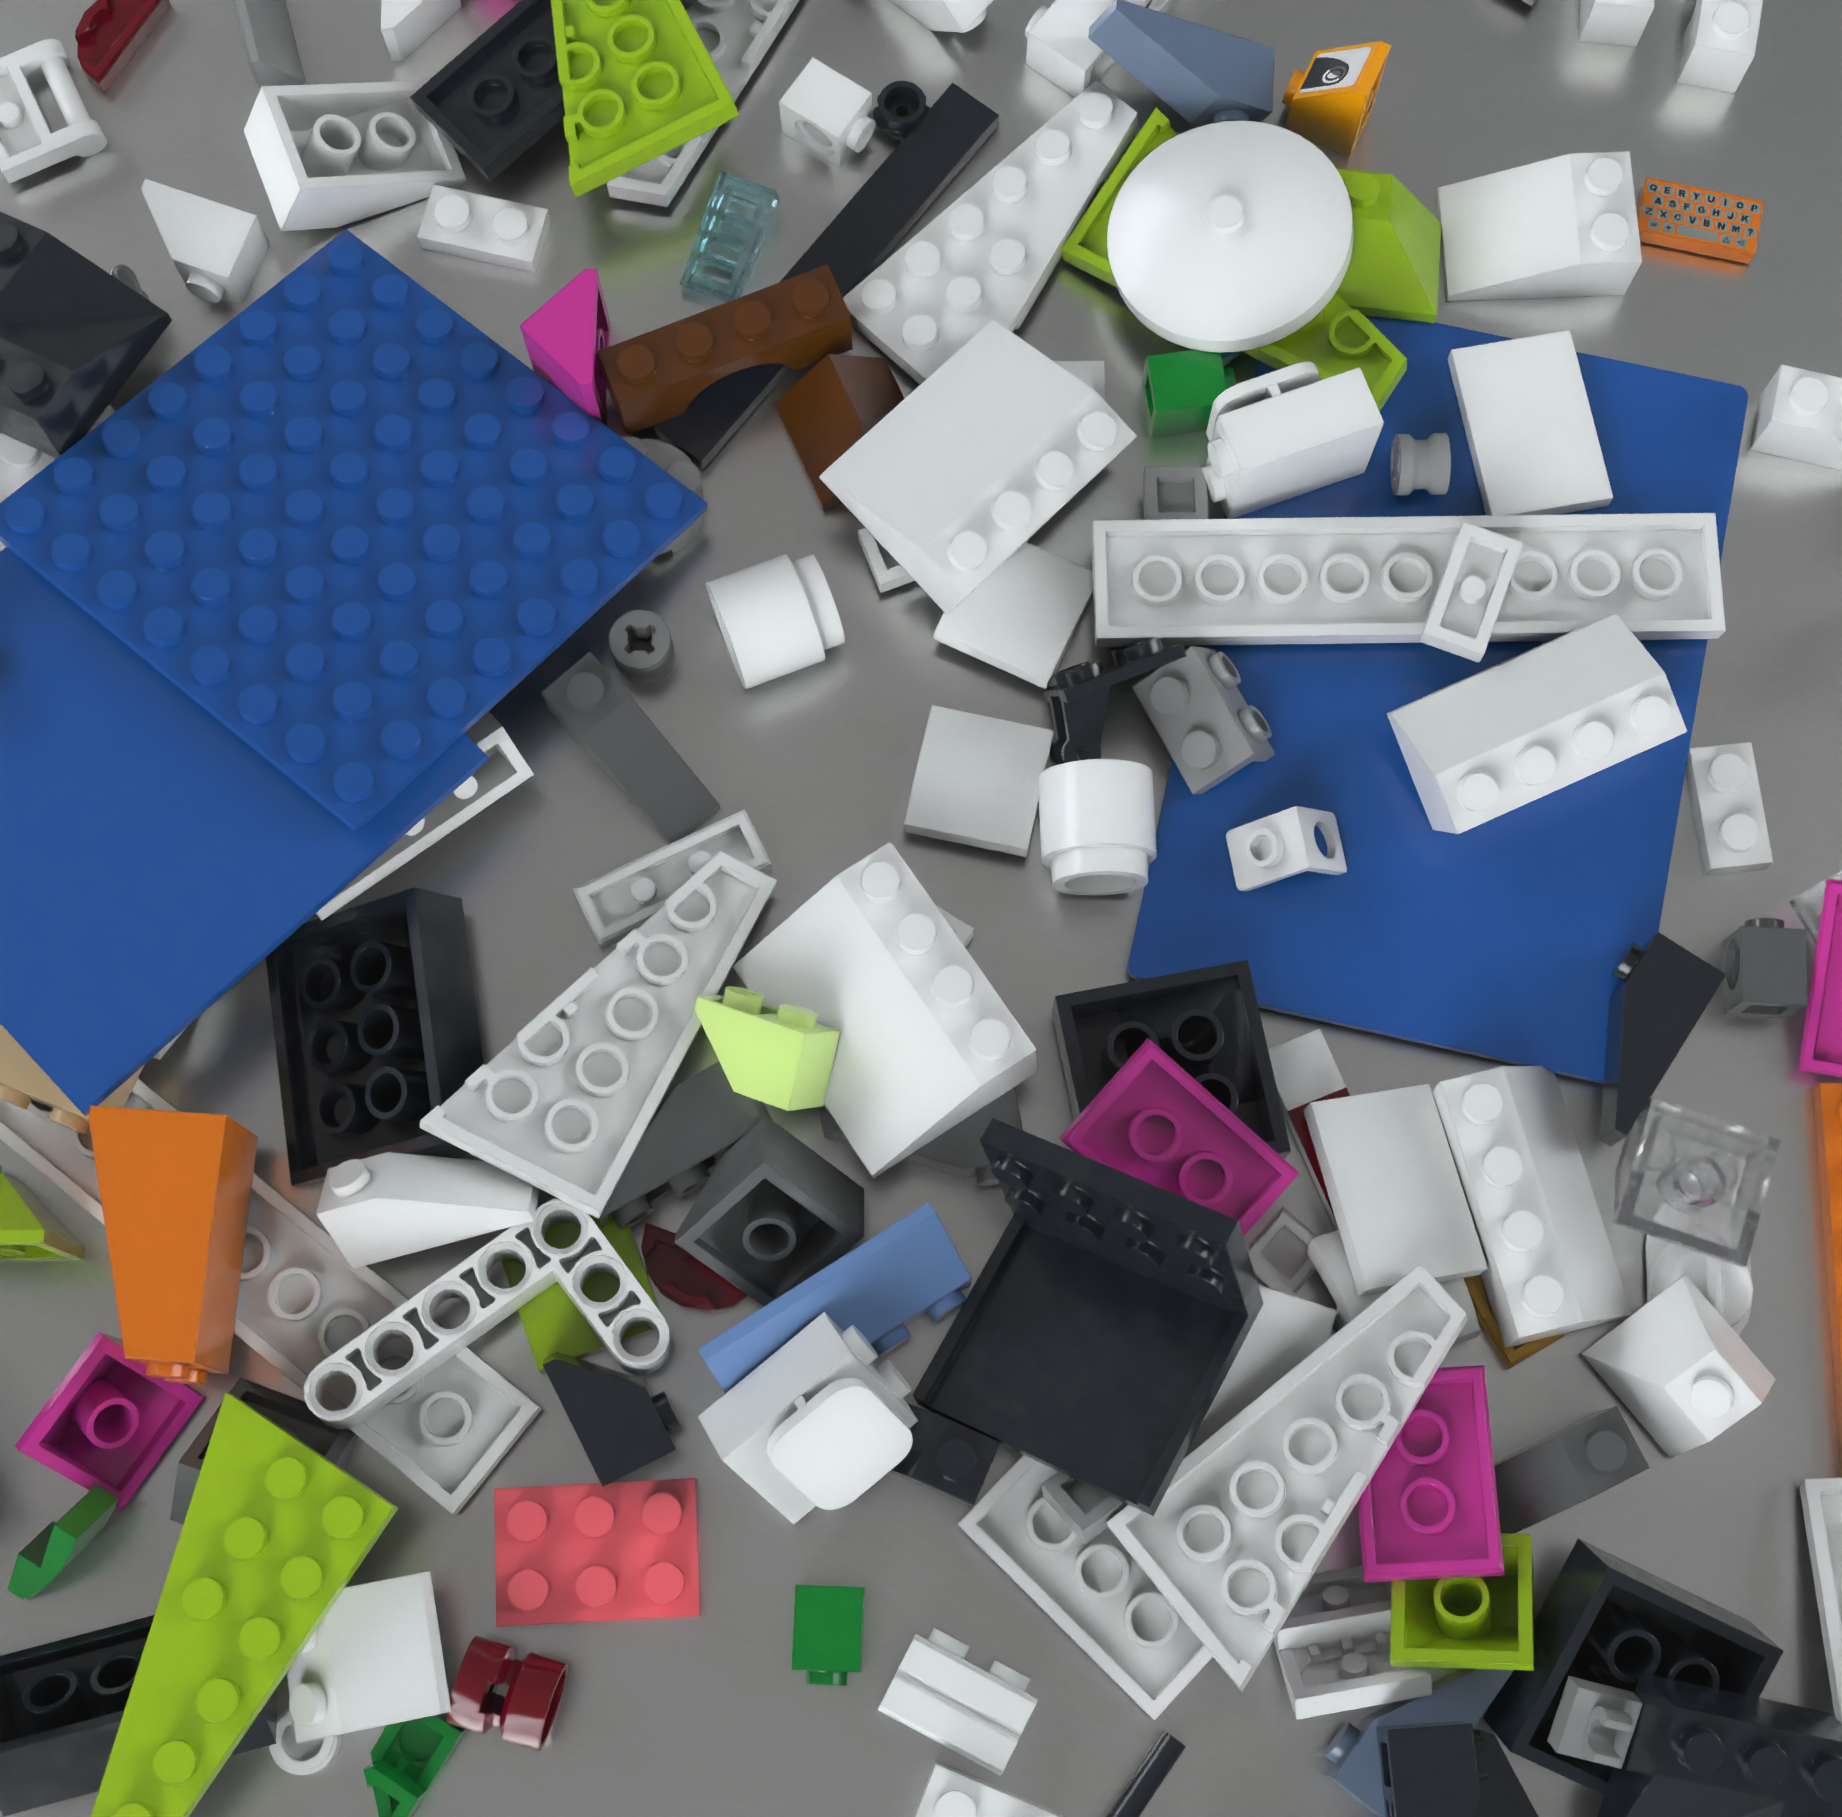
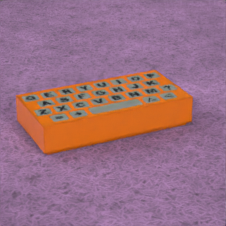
(1699, 220)

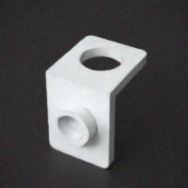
(1284, 847)

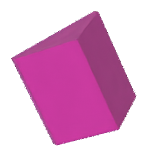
(565, 342)
(108, 1421)

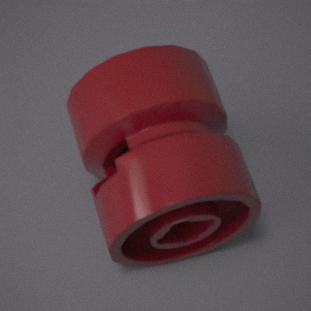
(531, 1699)

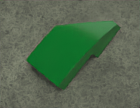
(61, 1543)
(409, 1761)

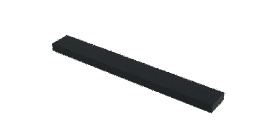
(852, 249)

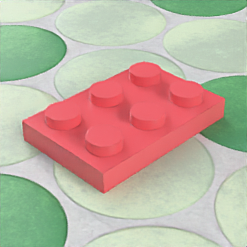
(597, 1552)

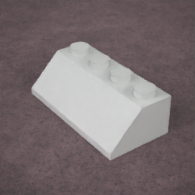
(1535, 724)
(1530, 1204)

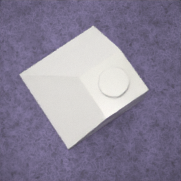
(1680, 1369)

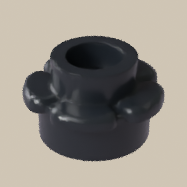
(895, 97)

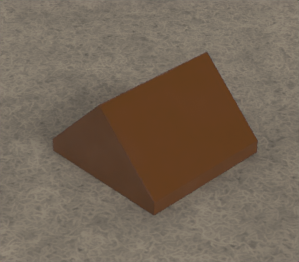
(834, 410)

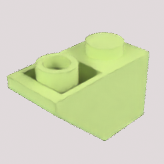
(767, 1050)

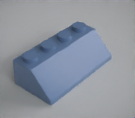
(874, 1287)

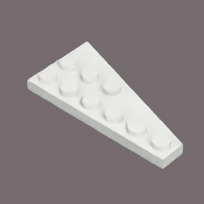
(1284, 1474)

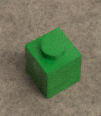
(1182, 390)
(828, 1632)

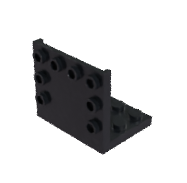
(1095, 1321)

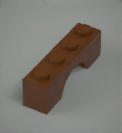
(669, 366)

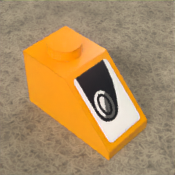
(1336, 94)

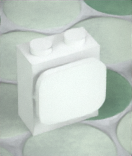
(1288, 436)
(814, 1421)

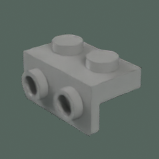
(1204, 717)

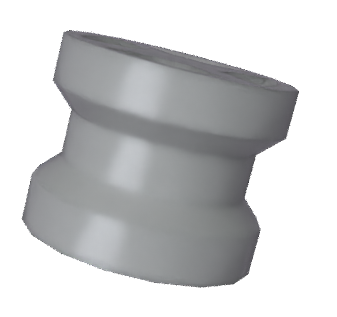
(1420, 464)
(648, 660)

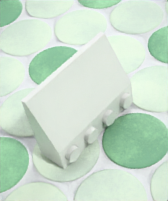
(976, 461)
(913, 1010)

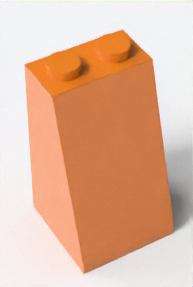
(174, 1232)

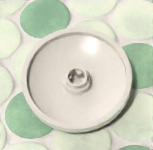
(1230, 236)

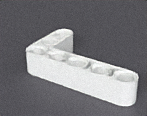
(488, 1307)

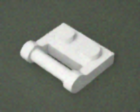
(24, 134)

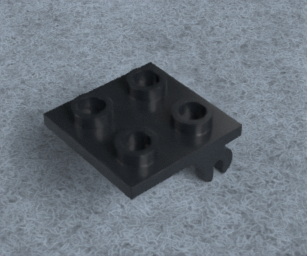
(1083, 694)

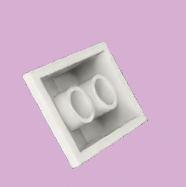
(346, 151)
(1542, 230)

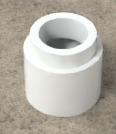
(775, 617)
(1097, 825)

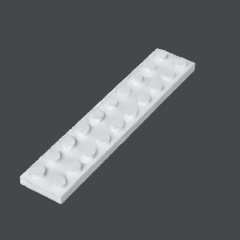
(1381, 574)
(305, 1304)

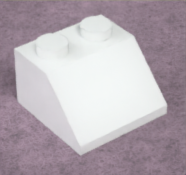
(371, 1661)

